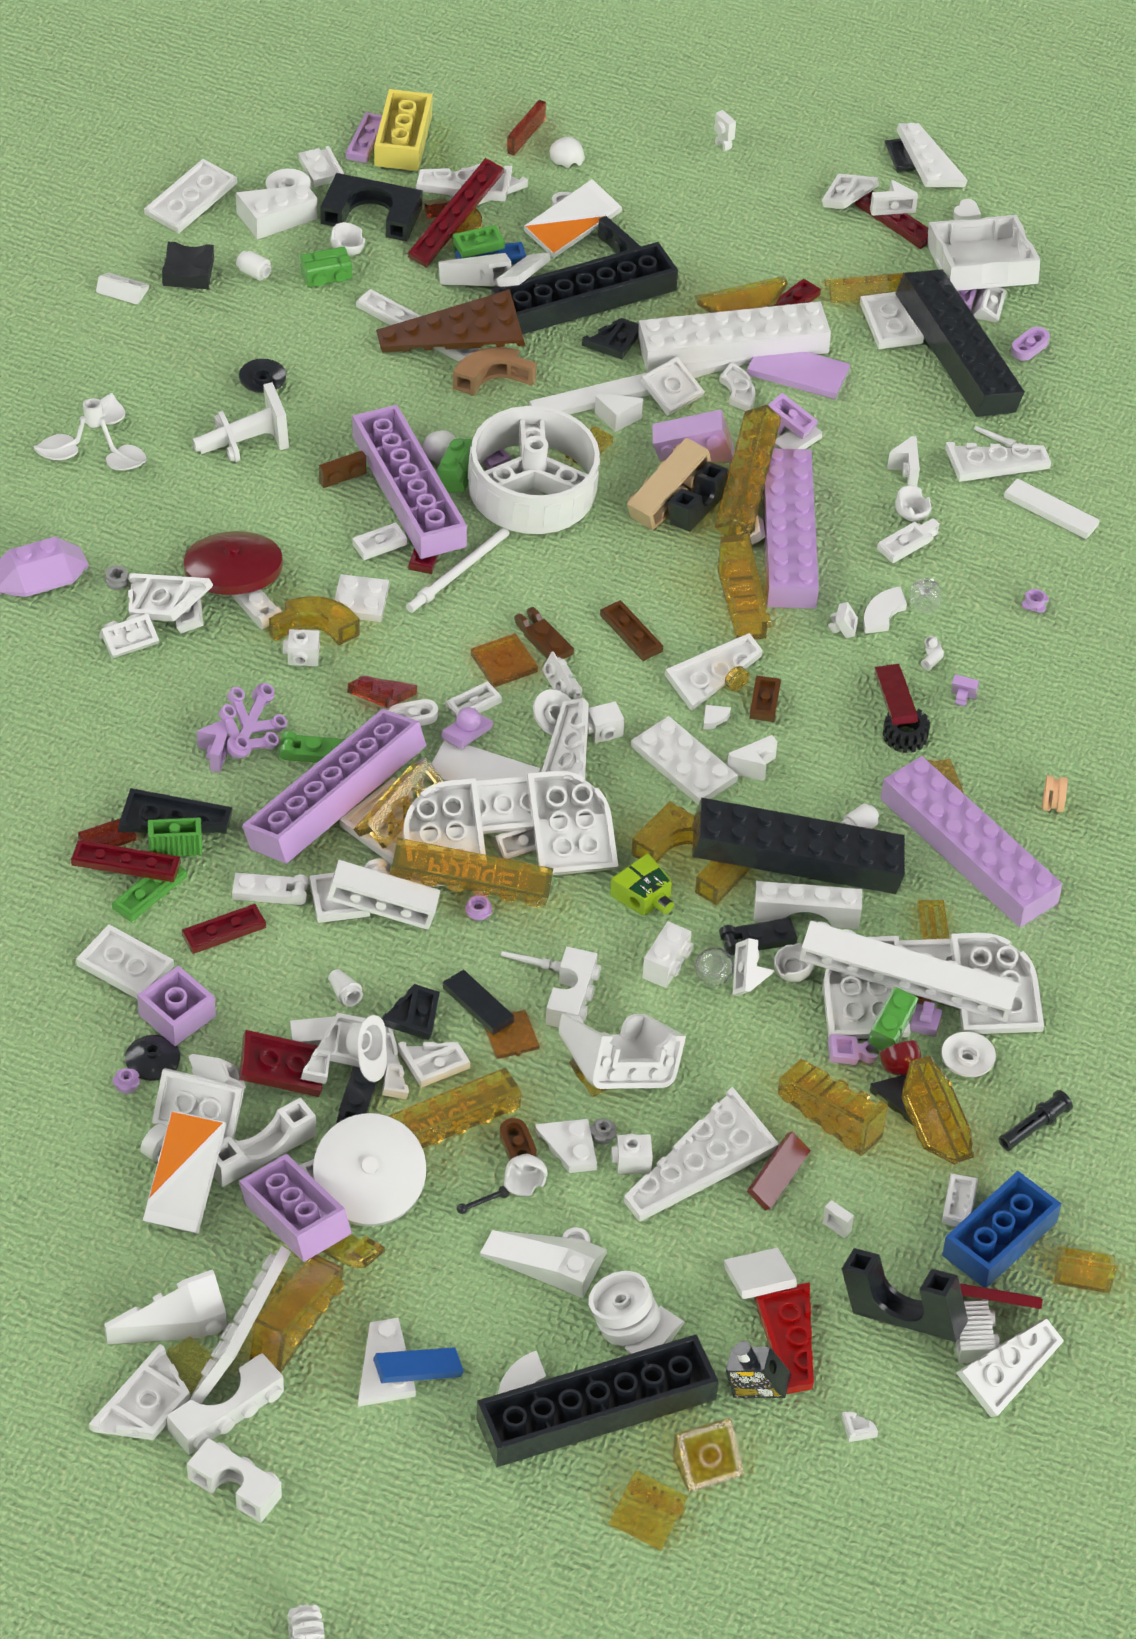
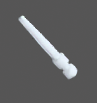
(1008, 442)
(544, 963)

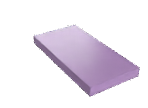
(801, 371)

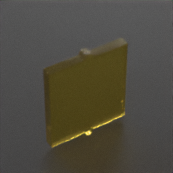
(189, 1361)

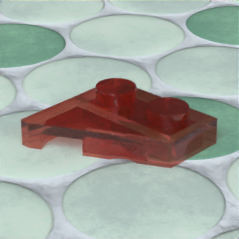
(381, 691)

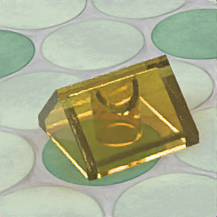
(1084, 1269)
(707, 1455)

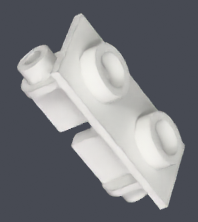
(560, 676)

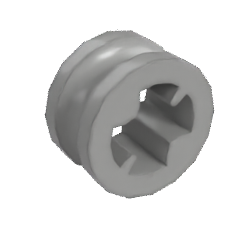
(116, 571)

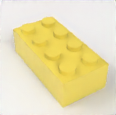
(403, 130)

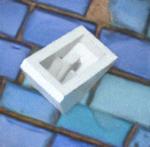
(618, 410)

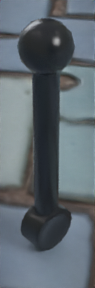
(462, 1208)

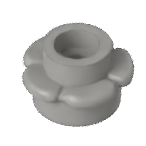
(603, 1136)

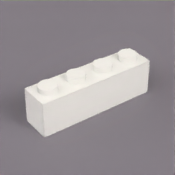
(383, 894)

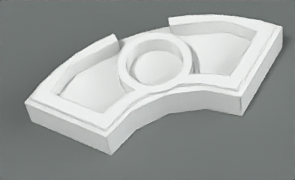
(740, 386)
(882, 609)
(523, 1372)

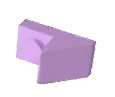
(792, 416)
(214, 740)

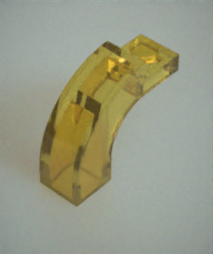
(319, 614)

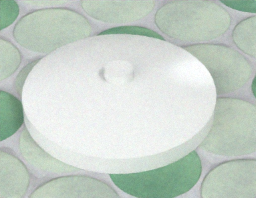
(371, 1168)

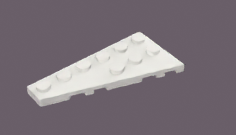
(710, 1151)
(235, 1333)

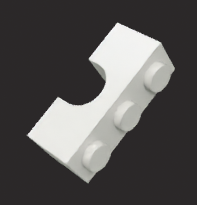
(577, 971)
(217, 1464)

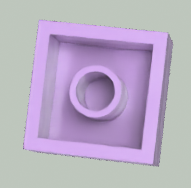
(176, 1005)

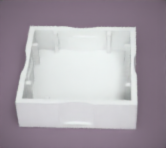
(984, 252)

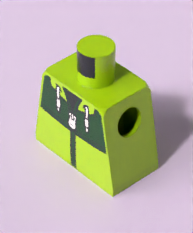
(643, 887)

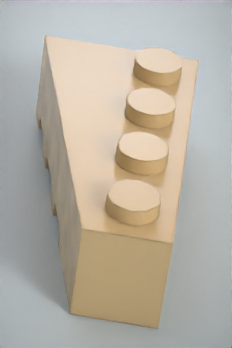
(678, 471)

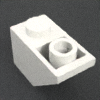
(215, 1069)

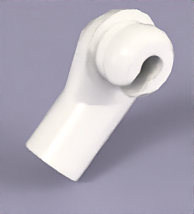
(934, 653)

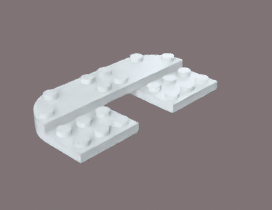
(564, 810)
(856, 1003)

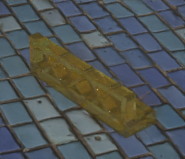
(854, 287)
(392, 799)

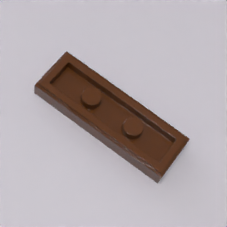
(631, 630)

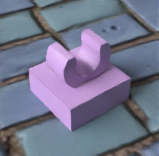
(964, 688)
(926, 1019)

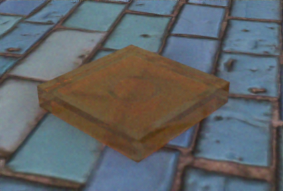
(504, 660)

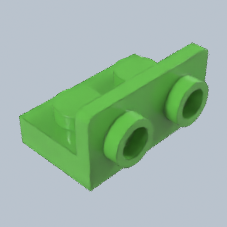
(478, 241)

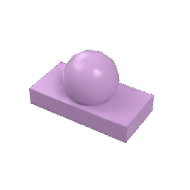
(467, 728)

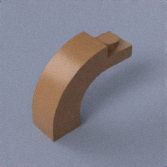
(490, 364)

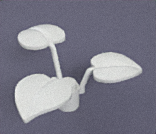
(96, 414)

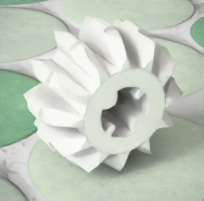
(305, 1622)

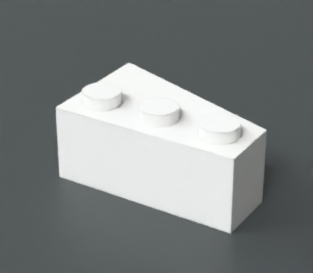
(276, 209)

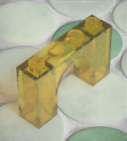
(674, 827)

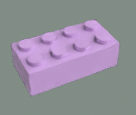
(295, 1207)

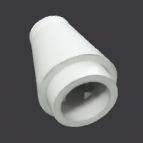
(345, 988)

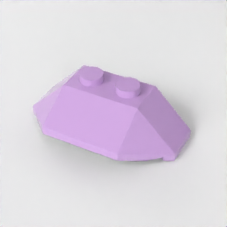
(40, 567)

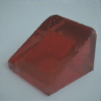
(434, 207)

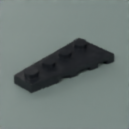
(148, 805)

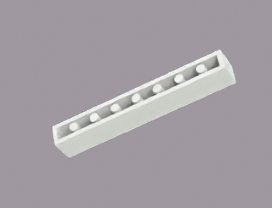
(908, 970)

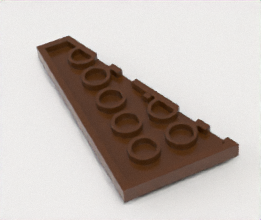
(459, 327)

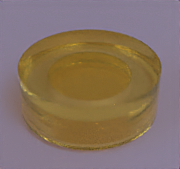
(736, 678)

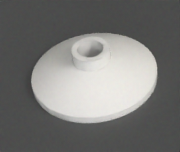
(287, 178)
(548, 704)
(968, 1046)

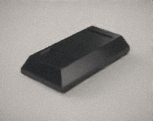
(899, 155)

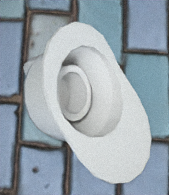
(368, 1046)

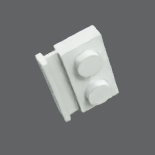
(320, 165)

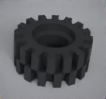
(904, 739)

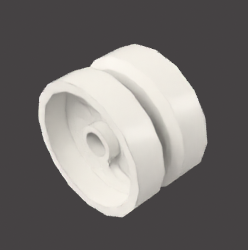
(624, 1308)

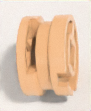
(1058, 791)

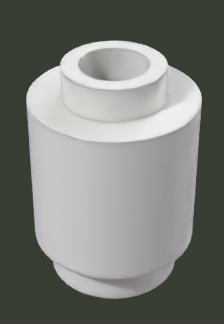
(253, 265)
(862, 816)

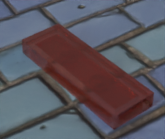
(526, 127)

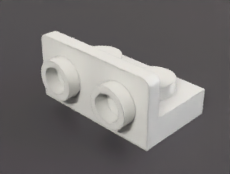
(129, 635)

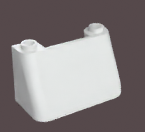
(639, 1057)

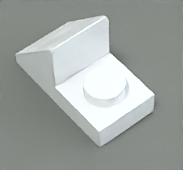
(895, 201)
(906, 459)
(752, 759)
(746, 972)

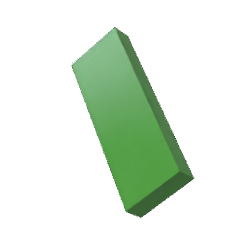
(144, 895)

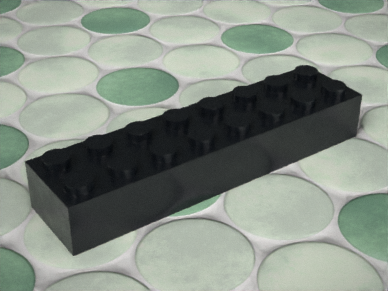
(592, 287)
(959, 343)
(798, 846)
(596, 1400)

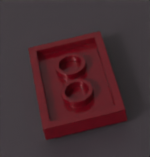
(277, 1063)

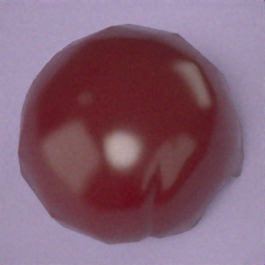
(898, 1057)

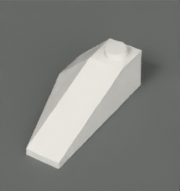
(551, 1259)
(188, 1311)

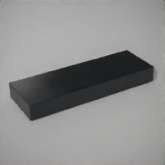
(478, 1002)

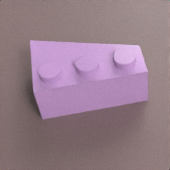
(705, 429)

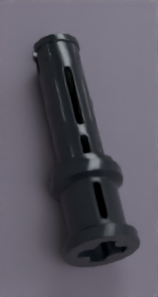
(1044, 1114)

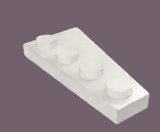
(447, 182)
(706, 673)
(569, 739)

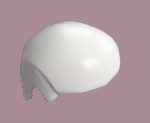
(566, 152)
(349, 236)
(437, 444)
(911, 504)
(789, 966)
(524, 1174)

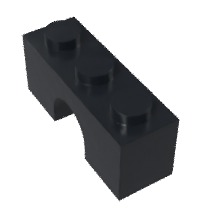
(688, 507)

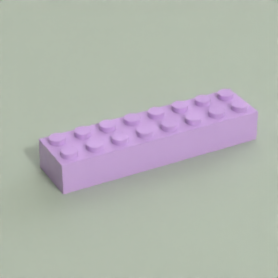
(409, 481)
(790, 530)
(334, 786)
(971, 841)

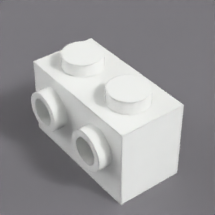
(667, 954)

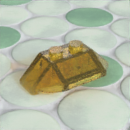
(746, 296)
(936, 1112)

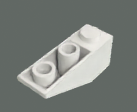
(474, 270)

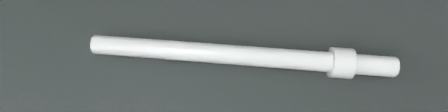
(428, 593)

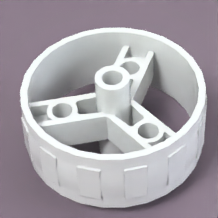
(514, 490)

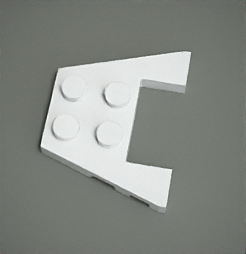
(334, 1049)

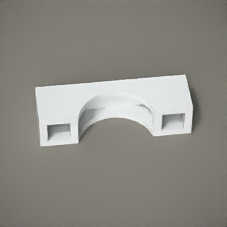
(836, 904)
(287, 1130)
(197, 1422)

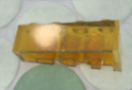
(742, 586)
(834, 1106)
(295, 1311)

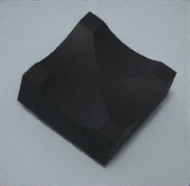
(188, 266)

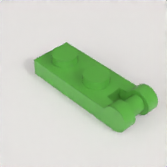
(311, 747)

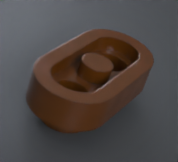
(519, 1144)

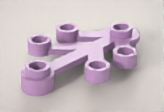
(239, 743)

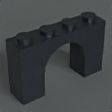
(351, 191)
(872, 1296)

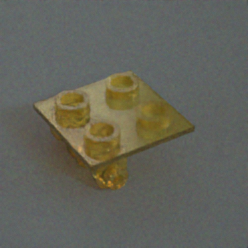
(648, 1510)

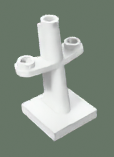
(270, 420)

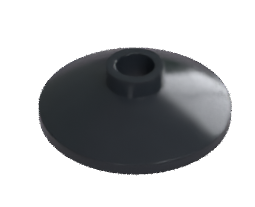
(261, 372)
(151, 1064)

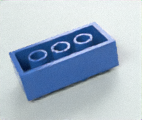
(1001, 1229)

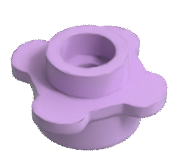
(1035, 600)

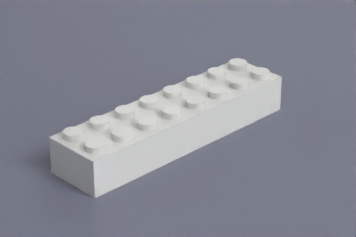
(735, 334)

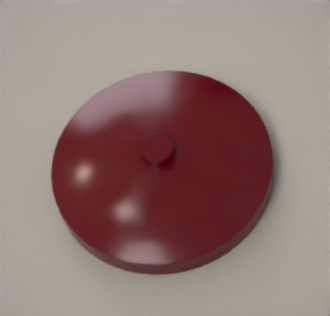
(234, 562)

